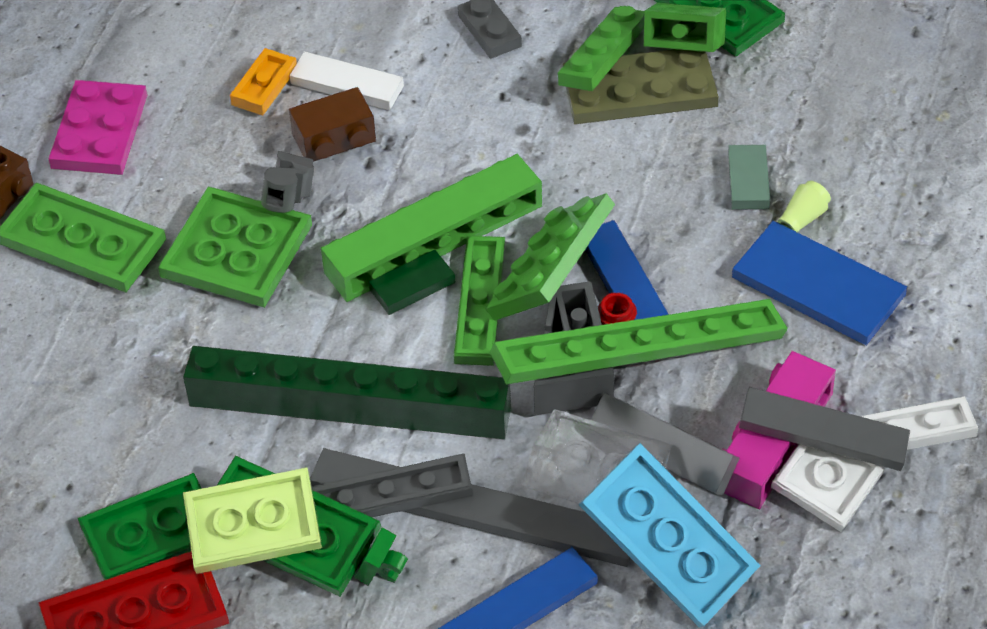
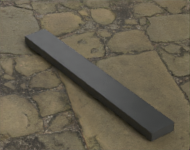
(493, 512)

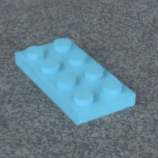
(669, 535)

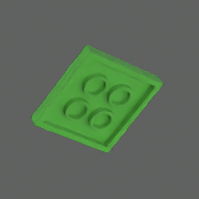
(235, 247)

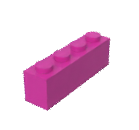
(765, 455)

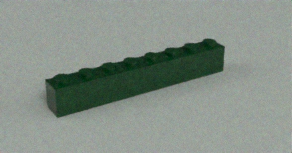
(348, 392)

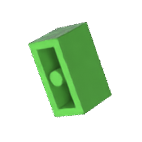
(684, 27)

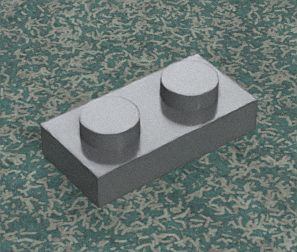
(489, 27)

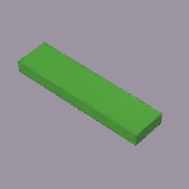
(480, 277)

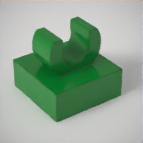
(381, 559)

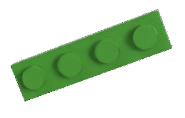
(602, 49)

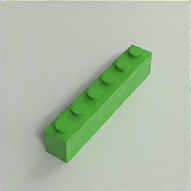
(433, 223)

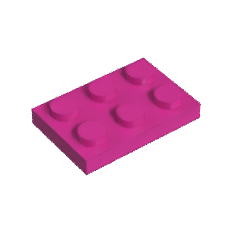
(98, 127)

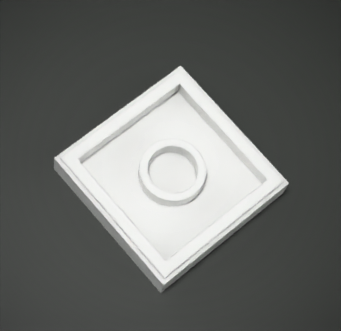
(826, 483)

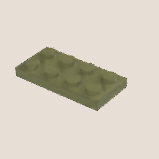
(647, 86)

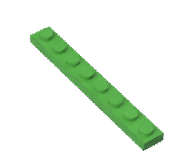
(636, 341)

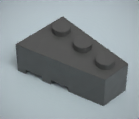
(572, 309)

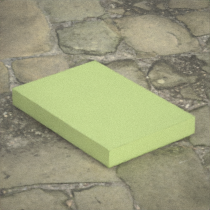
(252, 520)

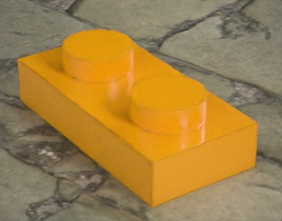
(263, 81)

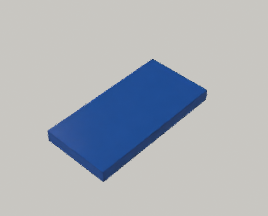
(819, 282)

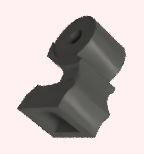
(287, 182)

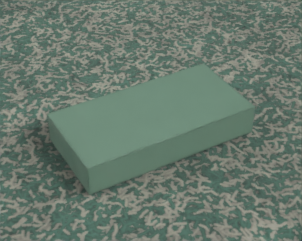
(748, 177)

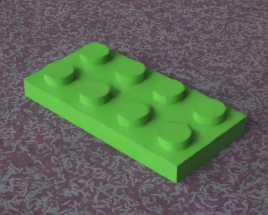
(81, 237)
(550, 256)

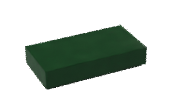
(412, 282)

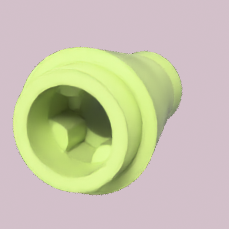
(805, 205)

